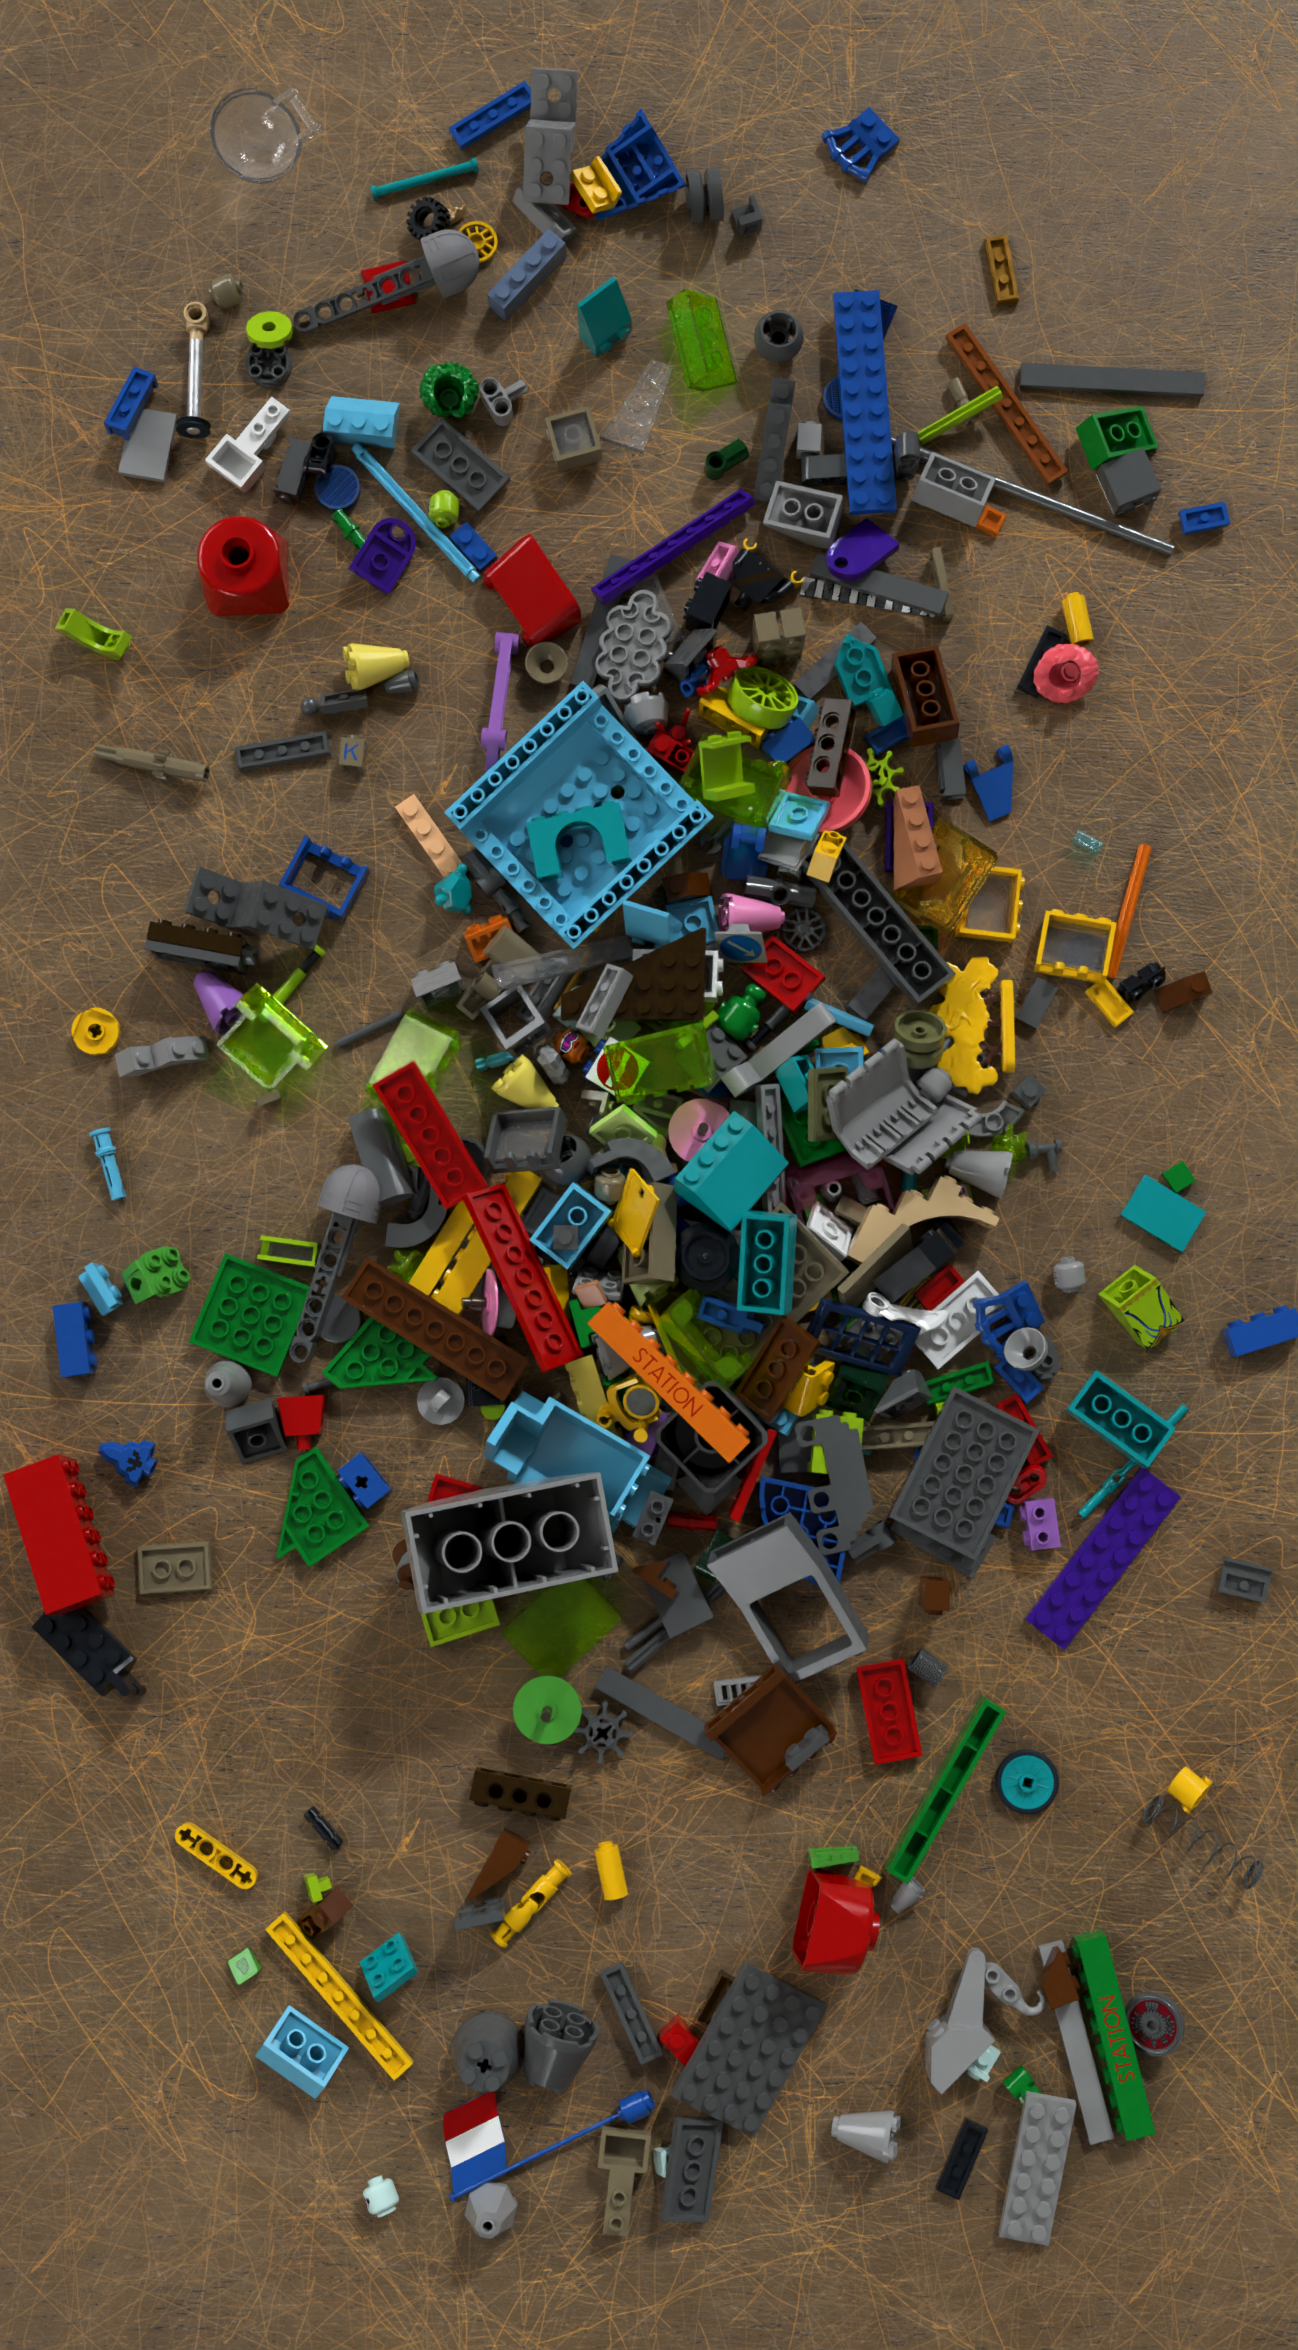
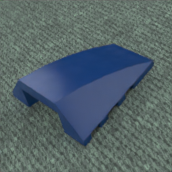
(639, 166)

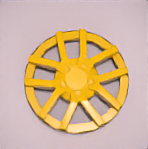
(480, 241)

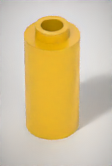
(1077, 619)
(610, 1871)

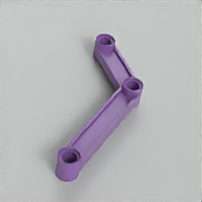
(495, 737)

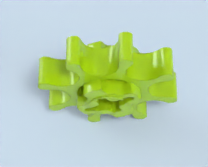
(881, 768)

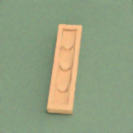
(428, 835)

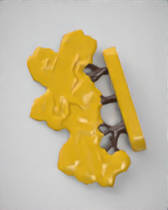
(968, 1018)

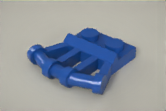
(871, 134)
(1020, 1309)

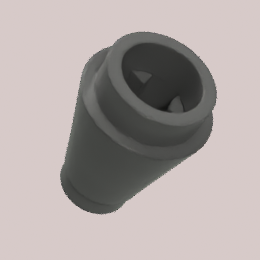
(402, 683)

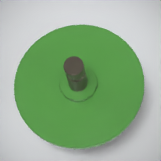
(547, 1709)

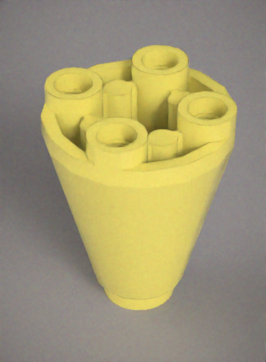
(372, 664)
(524, 1086)

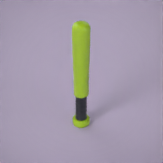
(297, 976)

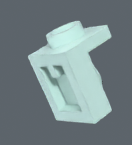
(983, 2064)

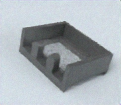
(525, 1140)

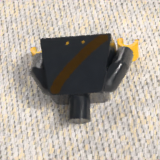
(759, 579)

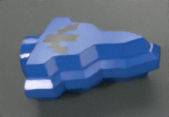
(130, 1460)

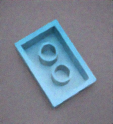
(573, 1208)

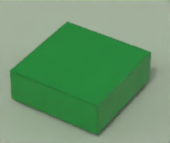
(1178, 1177)

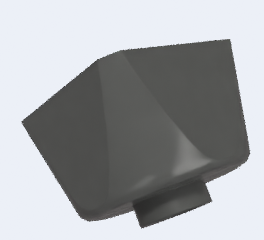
(697, 1455)

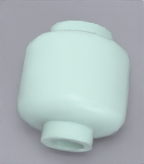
(380, 2196)

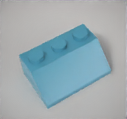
(362, 421)
(302, 2052)

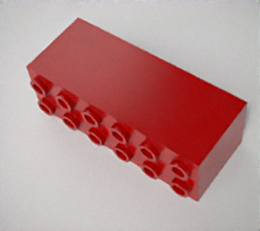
(59, 1534)

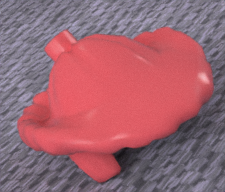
(1065, 673)

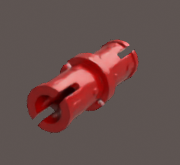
(692, 1521)

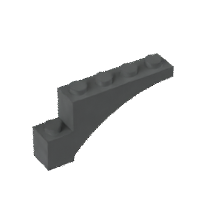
(774, 437)

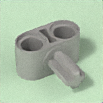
(501, 398)

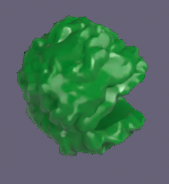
(449, 390)

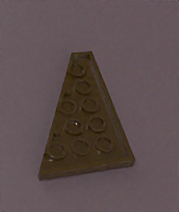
(663, 988)

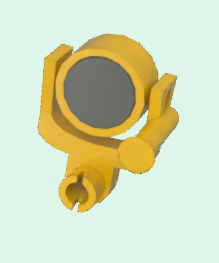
(639, 1401)

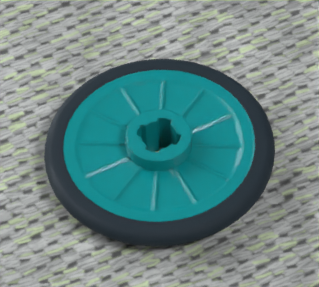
(1042, 1787)

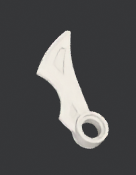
(879, 1306)

